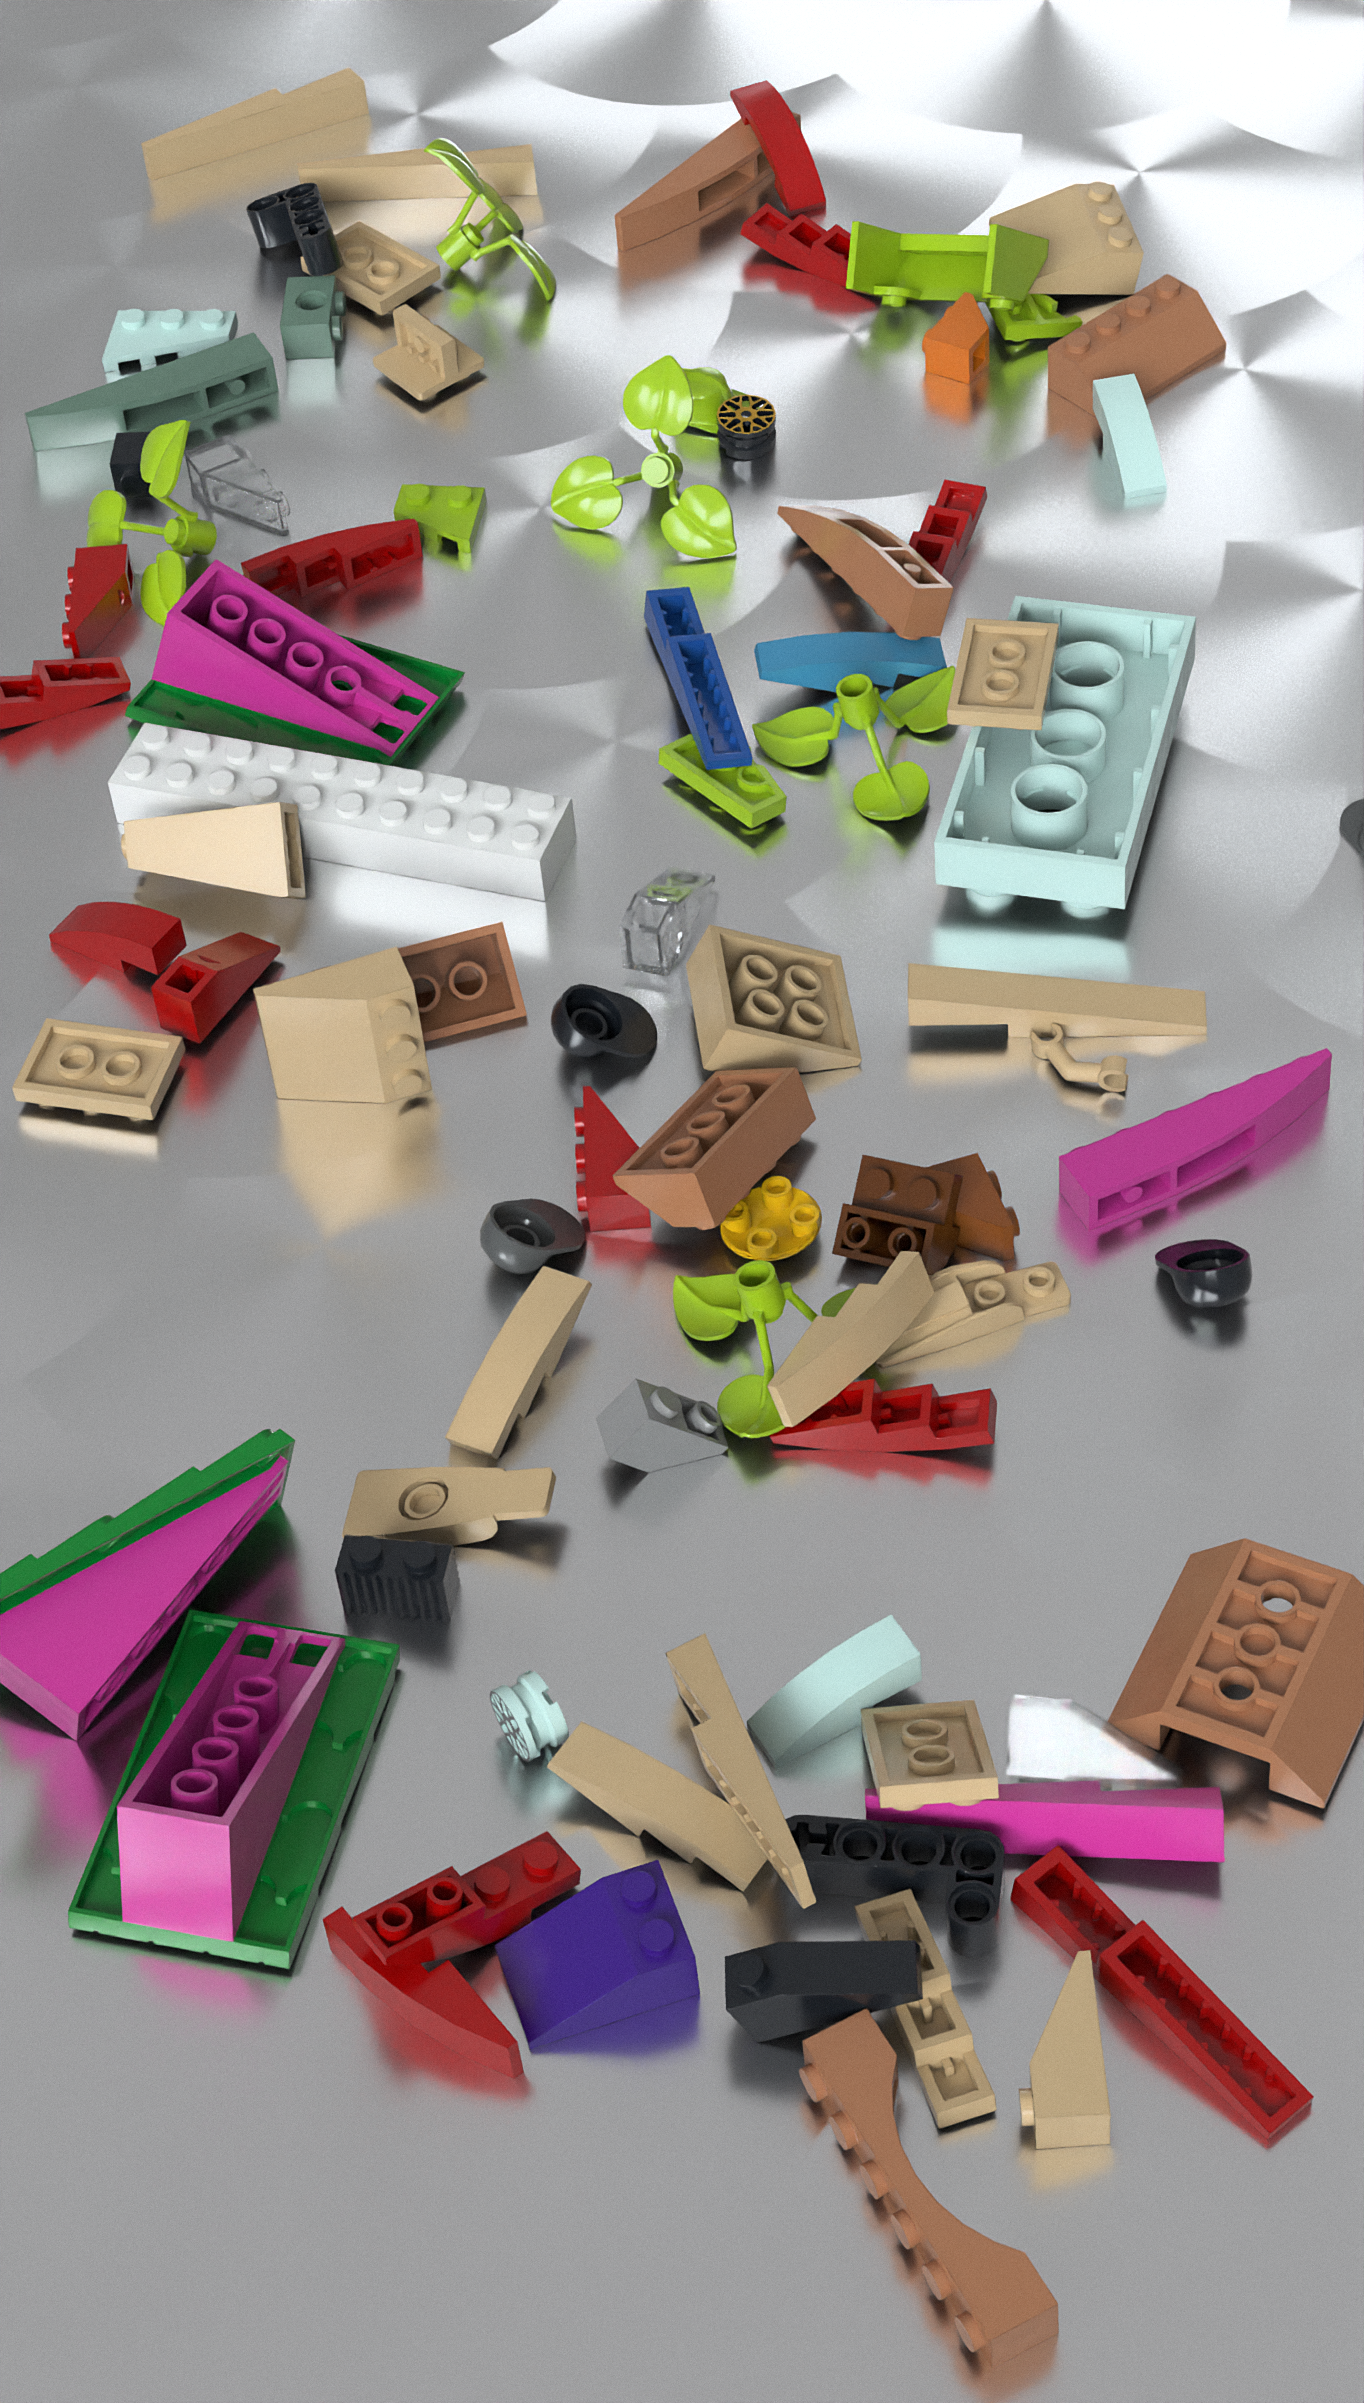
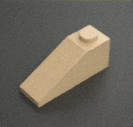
(1067, 2069)

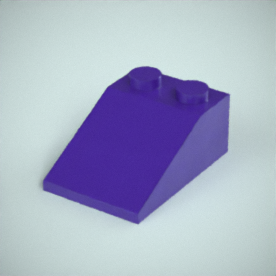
(599, 1957)

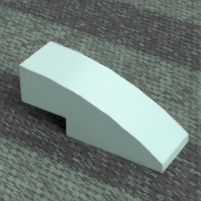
(1128, 436)
(833, 1690)

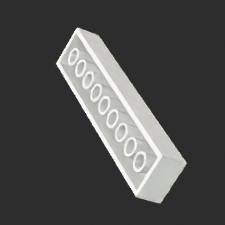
(357, 809)

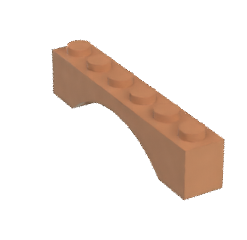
(990, 2285)

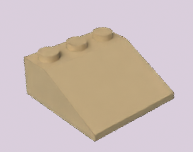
(1088, 239)
(769, 1004)
(345, 1032)

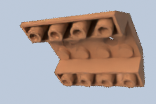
(1295, 1662)

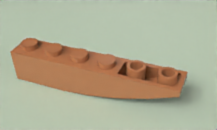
(696, 187)
(877, 567)

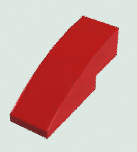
(122, 935)

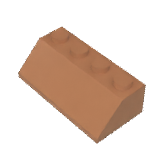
(1152, 333)
(464, 981)
(718, 1145)

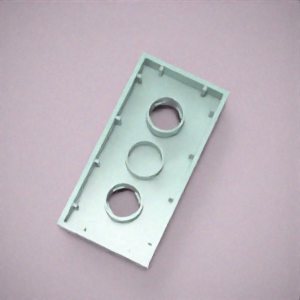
(1091, 760)

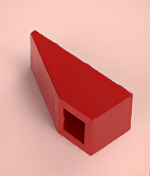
(99, 596)
(208, 982)
(599, 1158)

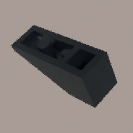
(818, 1983)

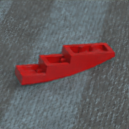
(801, 243)
(949, 526)
(342, 556)
(59, 688)
(896, 1420)
(433, 2002)

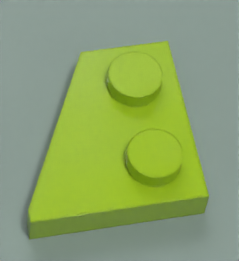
(1034, 319)
(443, 511)

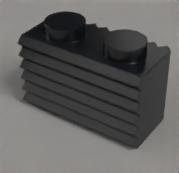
(397, 1578)

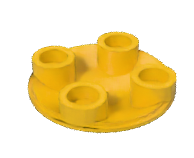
(772, 1221)

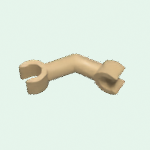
(1108, 1073)

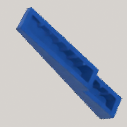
(696, 677)

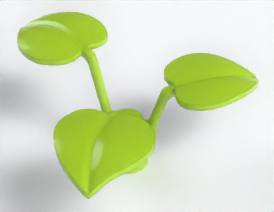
(465, 240)
(160, 465)
(589, 494)
(893, 793)
(711, 1311)

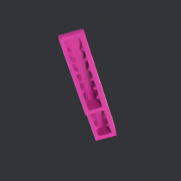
(1085, 1820)

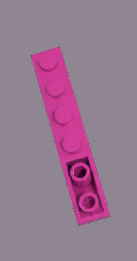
(1188, 1143)

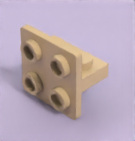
(425, 356)

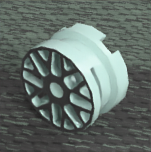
(529, 1715)

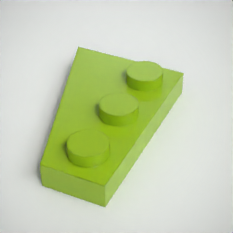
(742, 791)

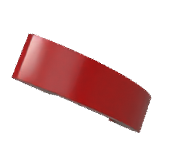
(783, 146)

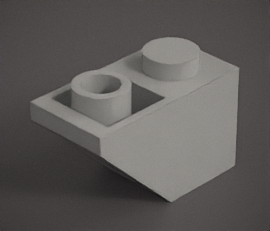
(659, 1428)

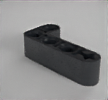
(300, 216)
(889, 1869)

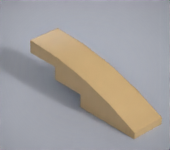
(846, 1345)
(517, 1361)
(660, 1800)
(933, 2027)

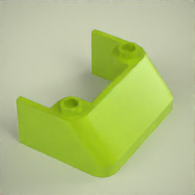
(944, 266)

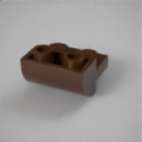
(898, 1211)

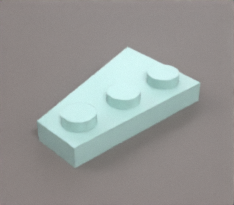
(155, 333)

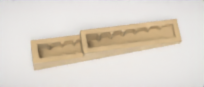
(257, 123)
(419, 175)
(1035, 1001)
(733, 1761)

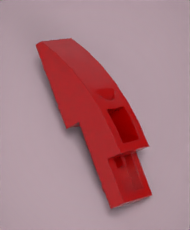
(468, 1911)

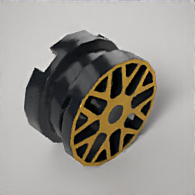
(746, 431)

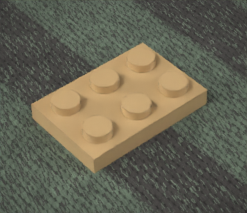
(379, 269)
(1003, 674)
(99, 1069)
(929, 1755)

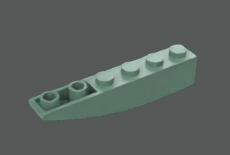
(158, 396)

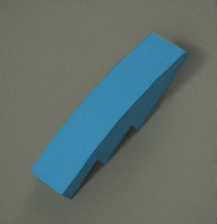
(827, 658)

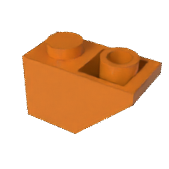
(958, 342)

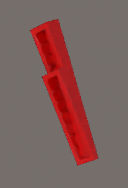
(1160, 1991)

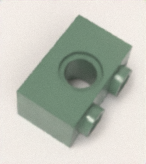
(312, 317)

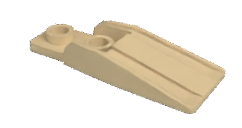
(975, 1302)
(445, 1502)

